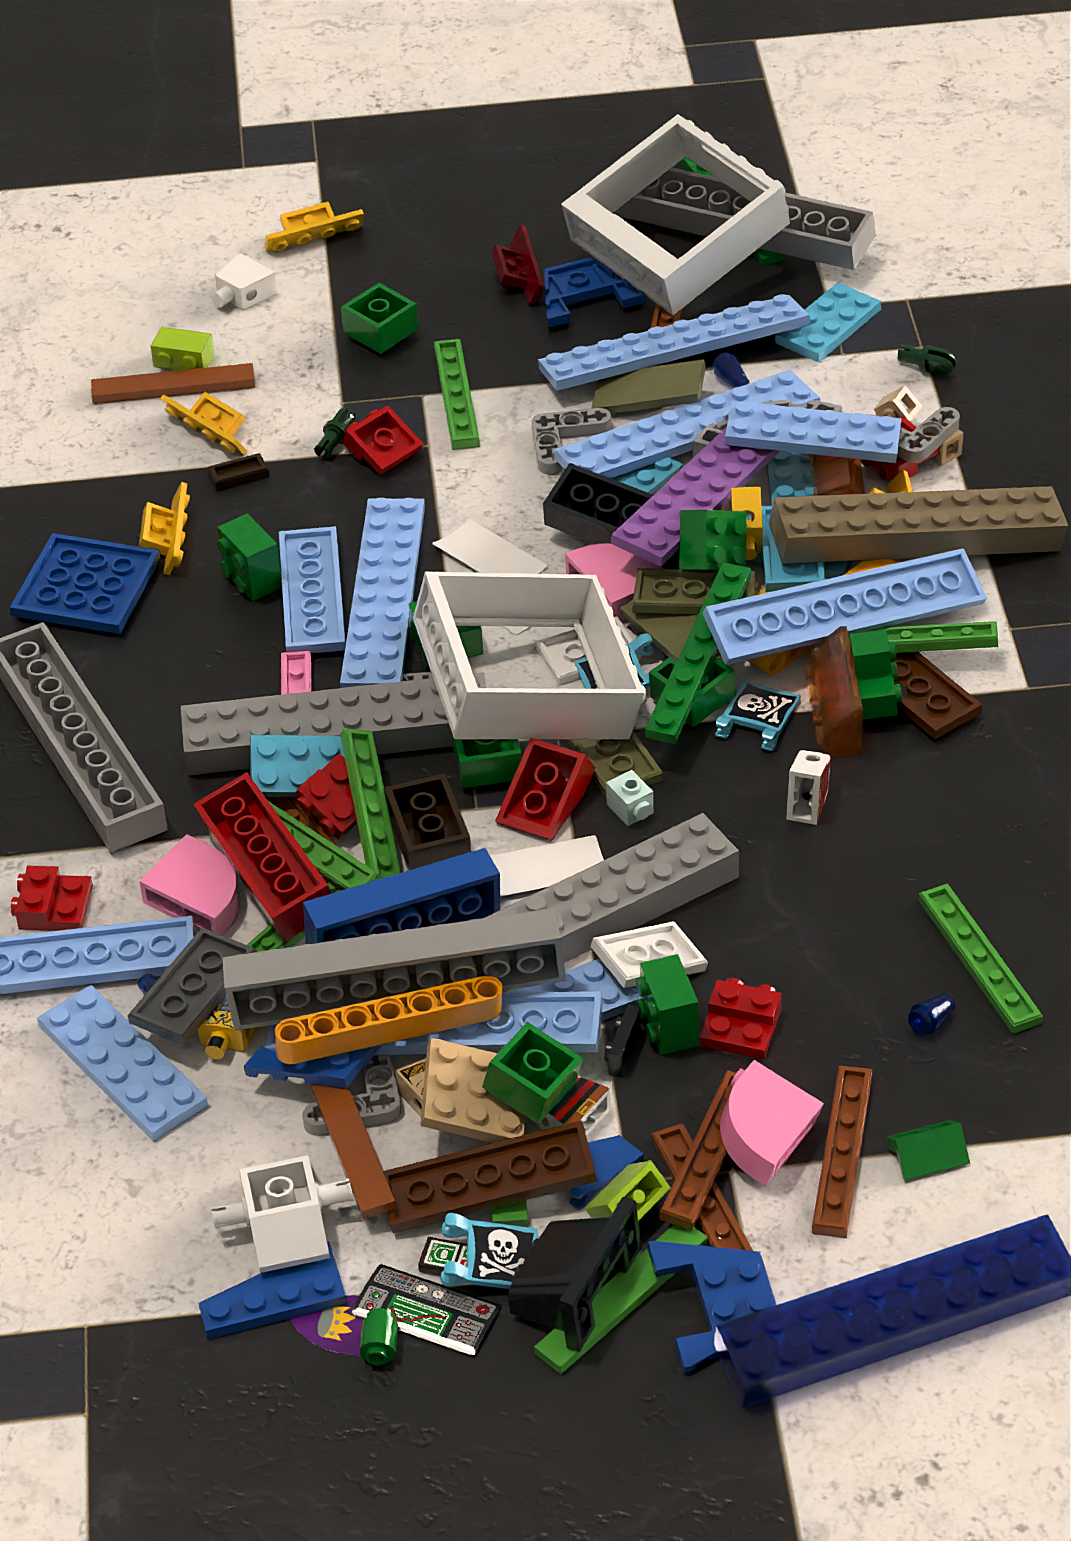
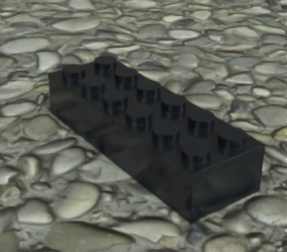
(593, 506)

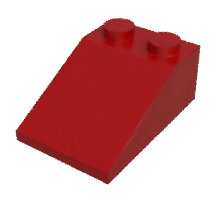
(545, 789)

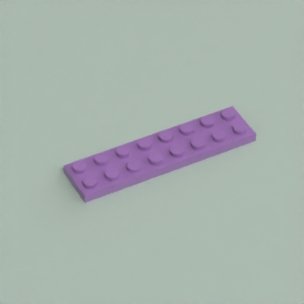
(699, 485)

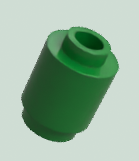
(378, 1337)

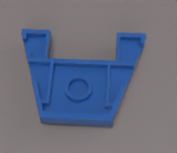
(583, 281)
(329, 1071)
(728, 1285)

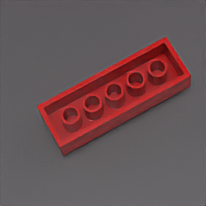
(262, 853)

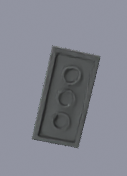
(187, 988)

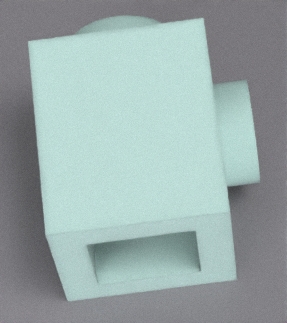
(629, 797)

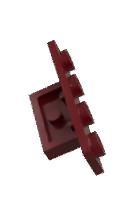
(519, 266)

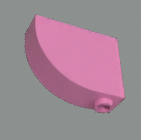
(614, 569)
(194, 883)
(765, 1120)

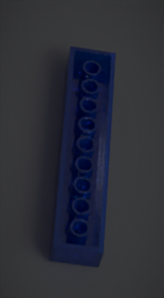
(894, 1310)

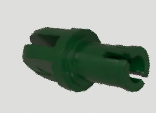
(929, 358)
(334, 432)

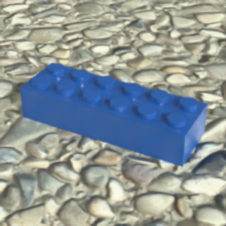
(418, 898)

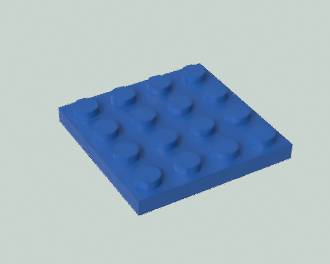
(85, 583)

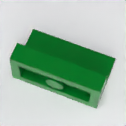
(929, 1149)

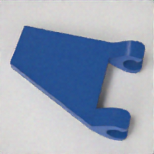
(609, 1159)

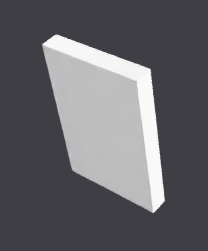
(565, 648)
(627, 949)

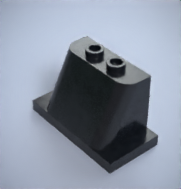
(570, 1267)

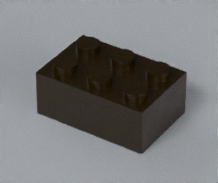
(427, 821)

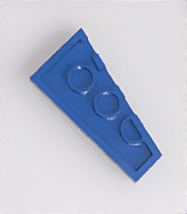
(274, 1297)

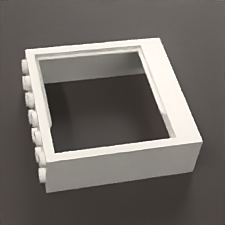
(641, 261)
(529, 601)

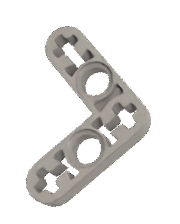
(552, 427)
(909, 441)
(374, 1097)

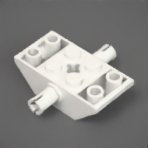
(284, 1212)

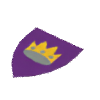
(333, 1328)

